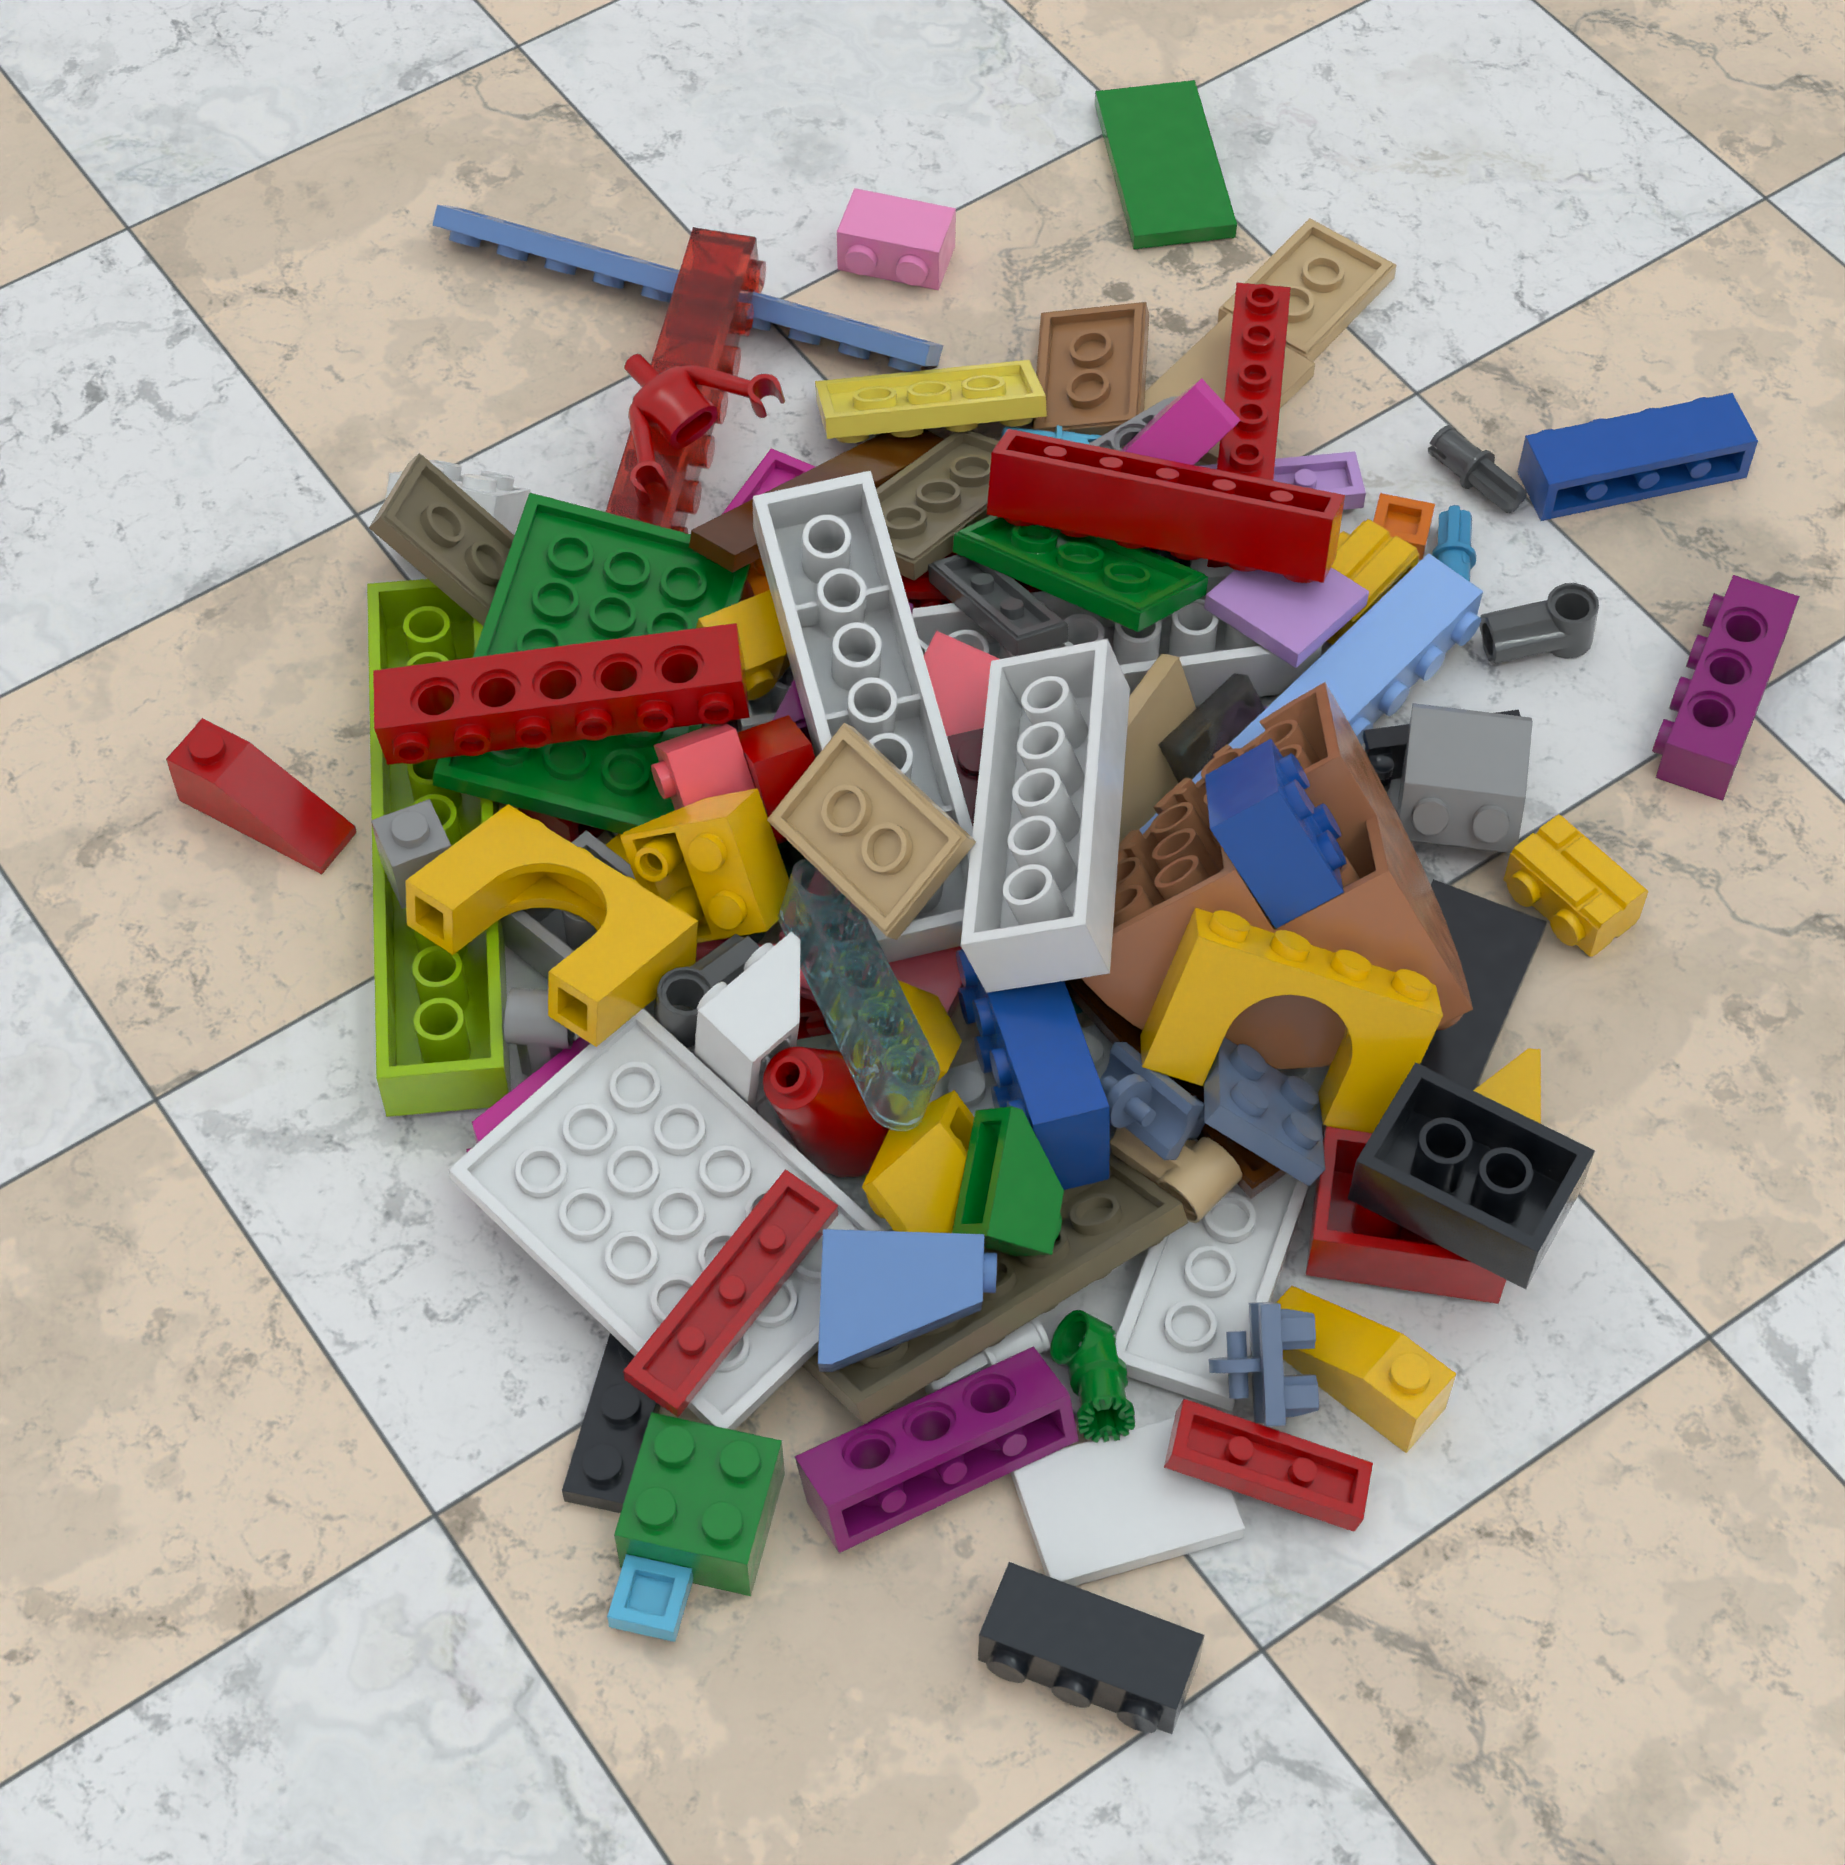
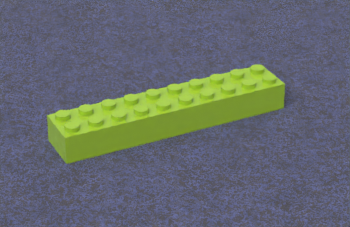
(433, 1009)

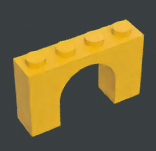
(523, 865)
(1232, 965)

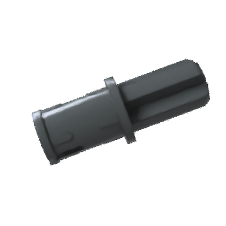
(1476, 468)

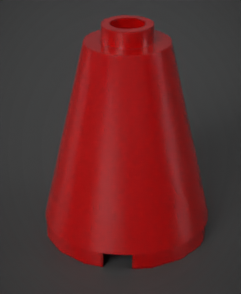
(823, 1110)

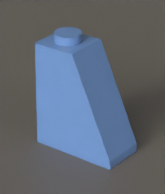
(895, 1288)

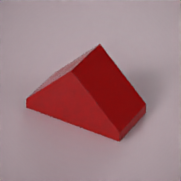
(776, 760)

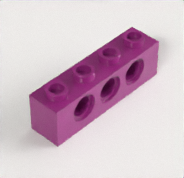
(1725, 688)
(937, 1449)

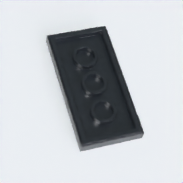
(1495, 956)

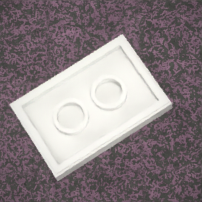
(1118, 1507)

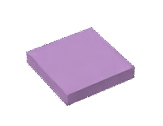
(1284, 614)

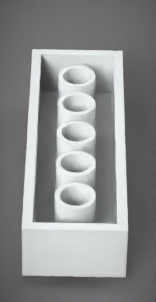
(1047, 818)

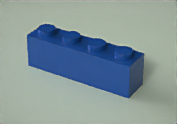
(1636, 456)

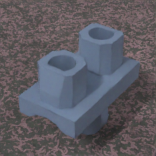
(1150, 1103)
(1273, 1392)

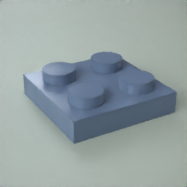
(1265, 1111)

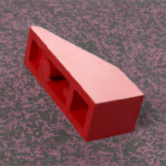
(256, 796)

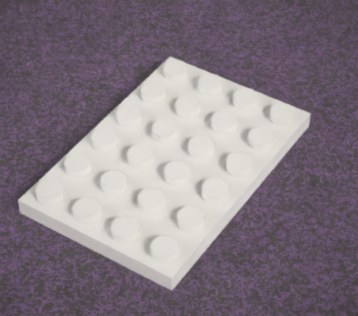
(634, 1182)

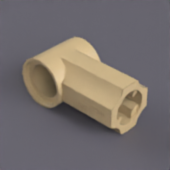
(1196, 1178)

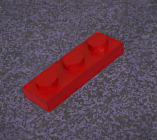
(1269, 1465)

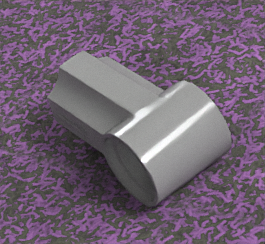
(532, 1029)

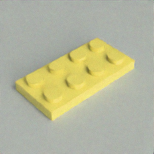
(930, 399)

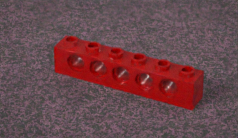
(1254, 381)
(560, 694)

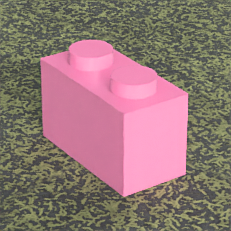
(896, 239)

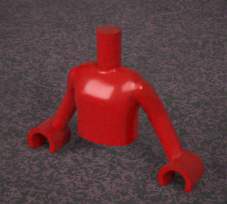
(680, 411)

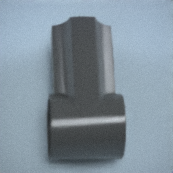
(1556, 625)
(690, 984)

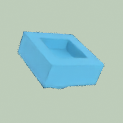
(650, 1598)

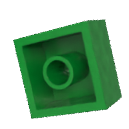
(702, 1501)

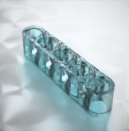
(860, 1000)

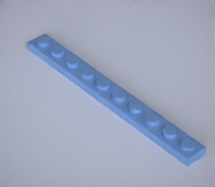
(658, 283)

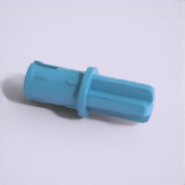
(1455, 541)

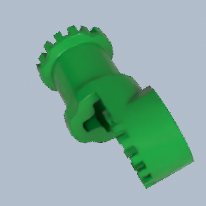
(1094, 1375)

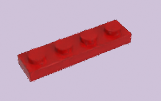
(730, 1293)

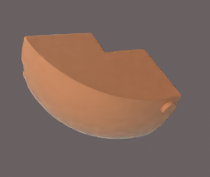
(1382, 914)

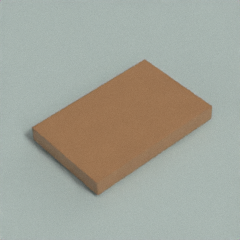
(1092, 367)

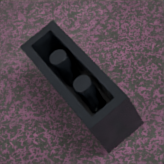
(1089, 1649)

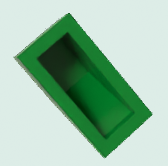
(1009, 1186)

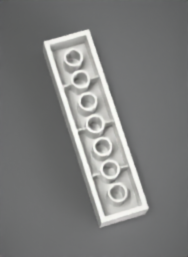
(861, 658)

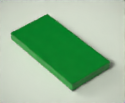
(1165, 164)
(1087, 571)

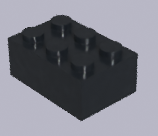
(1470, 1175)

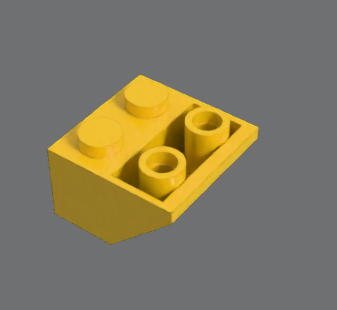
(713, 863)
(922, 1169)

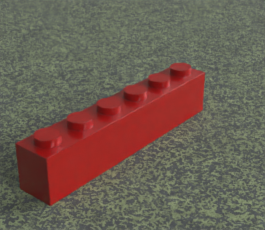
(1165, 506)

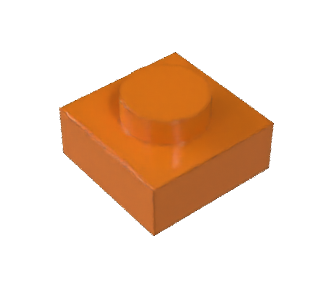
(1406, 519)

